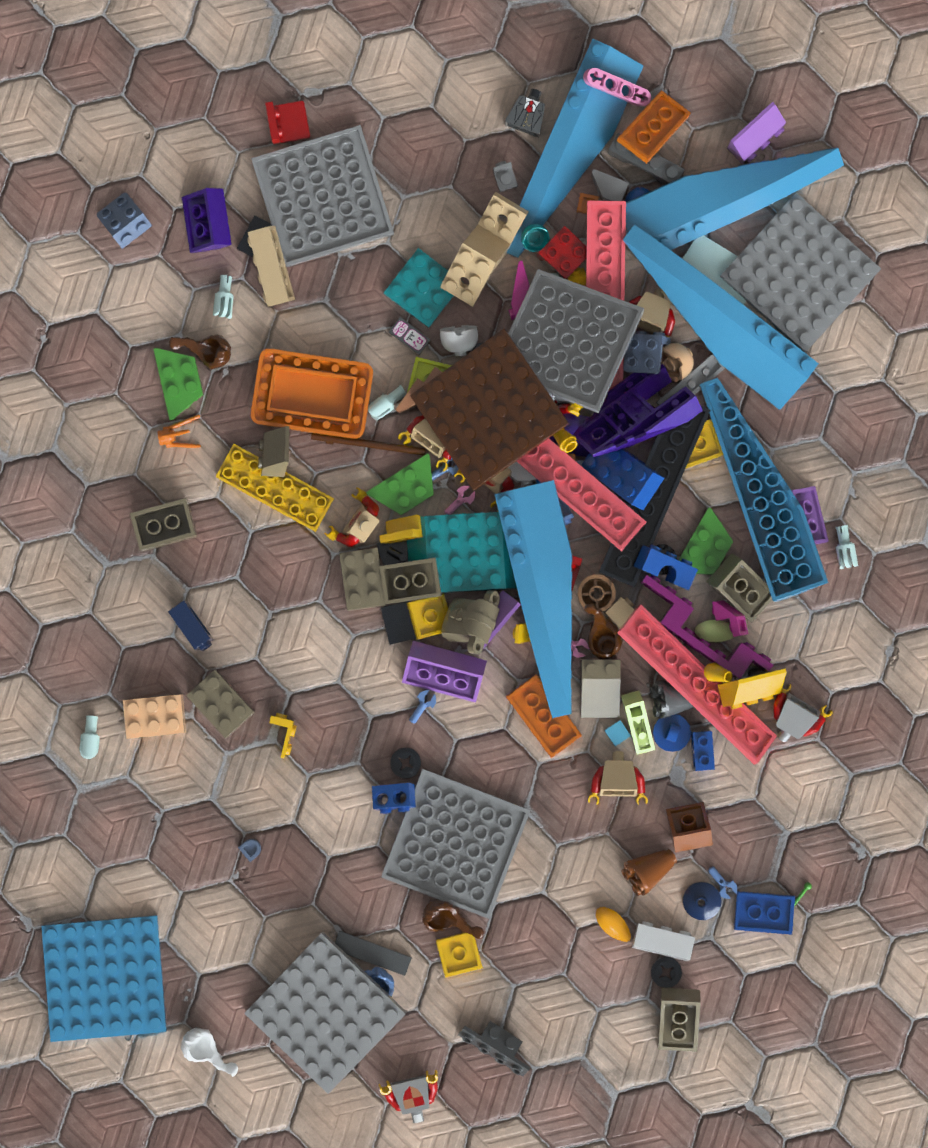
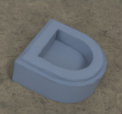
(250, 848)

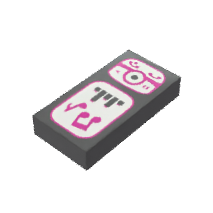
(409, 336)

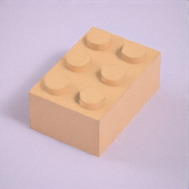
(154, 716)

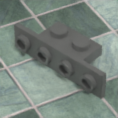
(497, 1044)

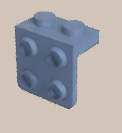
(124, 220)
(645, 352)

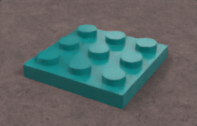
(419, 289)

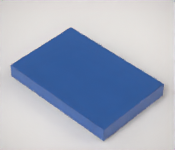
(764, 912)

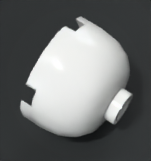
(459, 339)

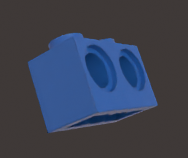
(702, 750)
(393, 793)

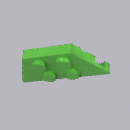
(178, 380)
(406, 487)
(707, 544)

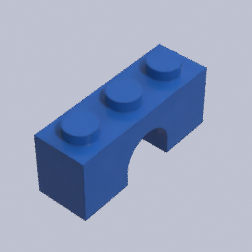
(679, 572)

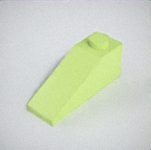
(638, 722)

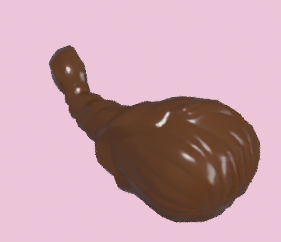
(212, 351)
(603, 636)
(442, 915)

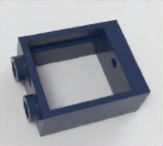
(191, 626)

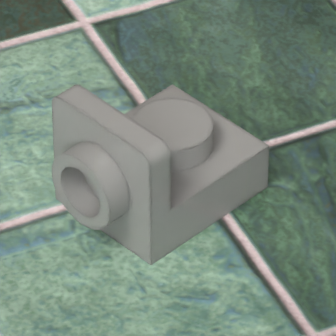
(504, 176)

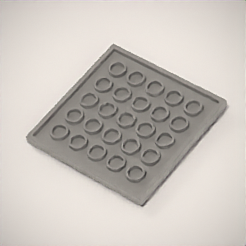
(323, 196)
(800, 272)
(574, 337)
(456, 844)
(325, 1012)

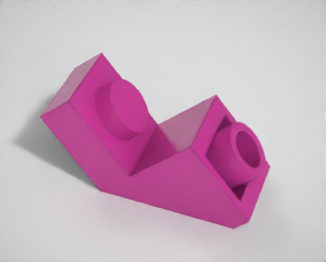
(723, 610)

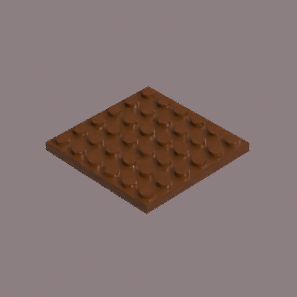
(489, 409)

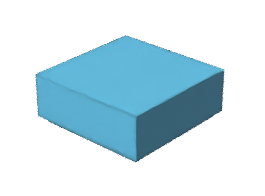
(617, 733)

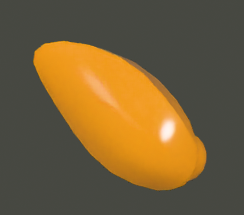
(613, 924)

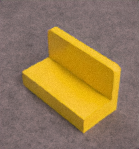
(402, 529)

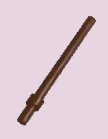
(368, 444)

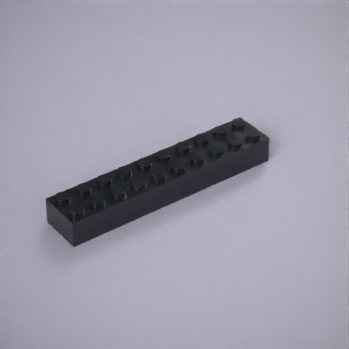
(668, 458)

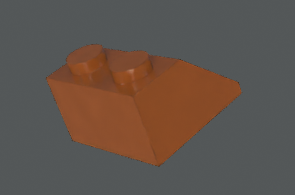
(689, 827)

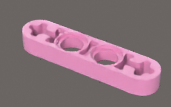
(616, 90)

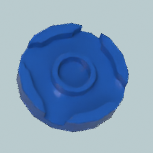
(671, 733)

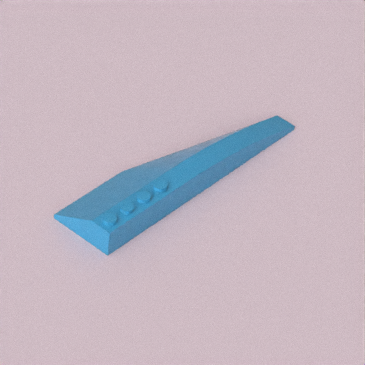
(578, 135)
(717, 198)
(726, 326)
(768, 504)
(543, 579)

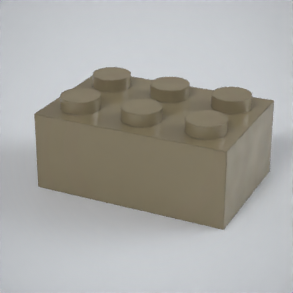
(163, 525)
(362, 579)
(220, 703)

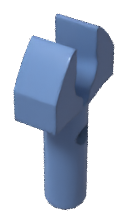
(438, 472)
(422, 706)
(721, 881)

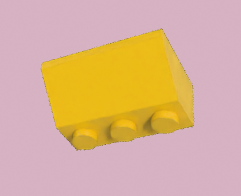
(752, 689)

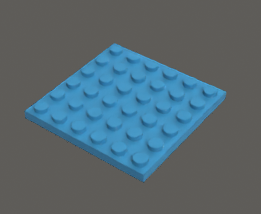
(104, 978)

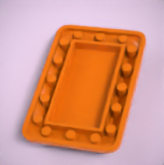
(312, 393)

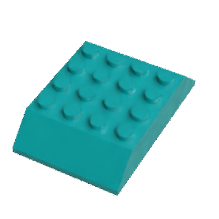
(467, 551)

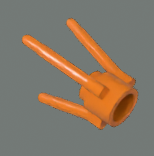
(168, 435)

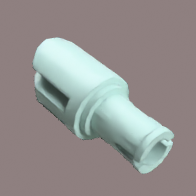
(223, 298)
(385, 403)
(845, 549)
(89, 740)

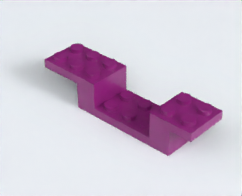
(676, 616)

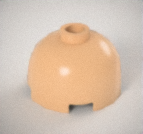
(677, 361)

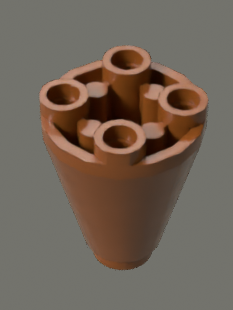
(648, 870)

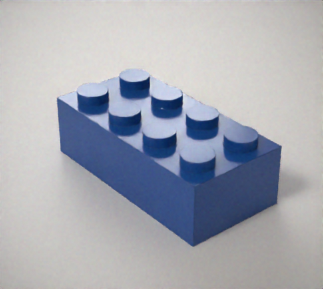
(625, 476)

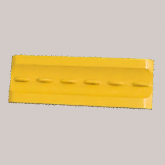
(283, 494)

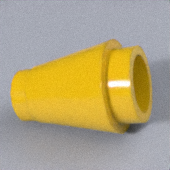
(565, 440)
(717, 673)

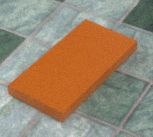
(653, 126)
(533, 708)

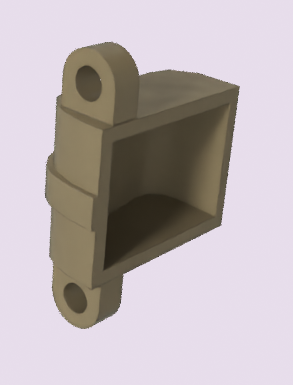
(471, 621)

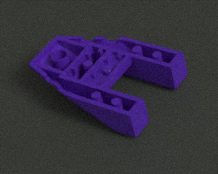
(630, 419)

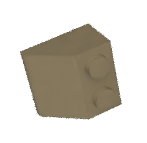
(274, 452)

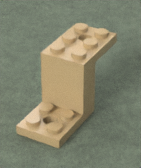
(484, 249)

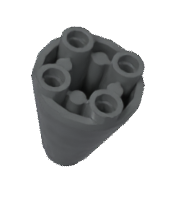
(667, 700)

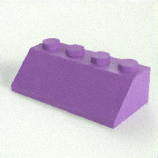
(444, 671)

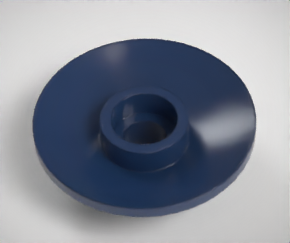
(702, 891)

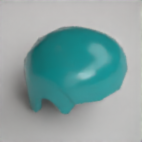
(535, 237)

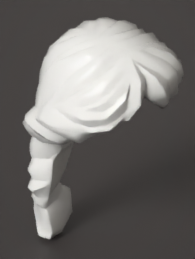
(200, 1047)

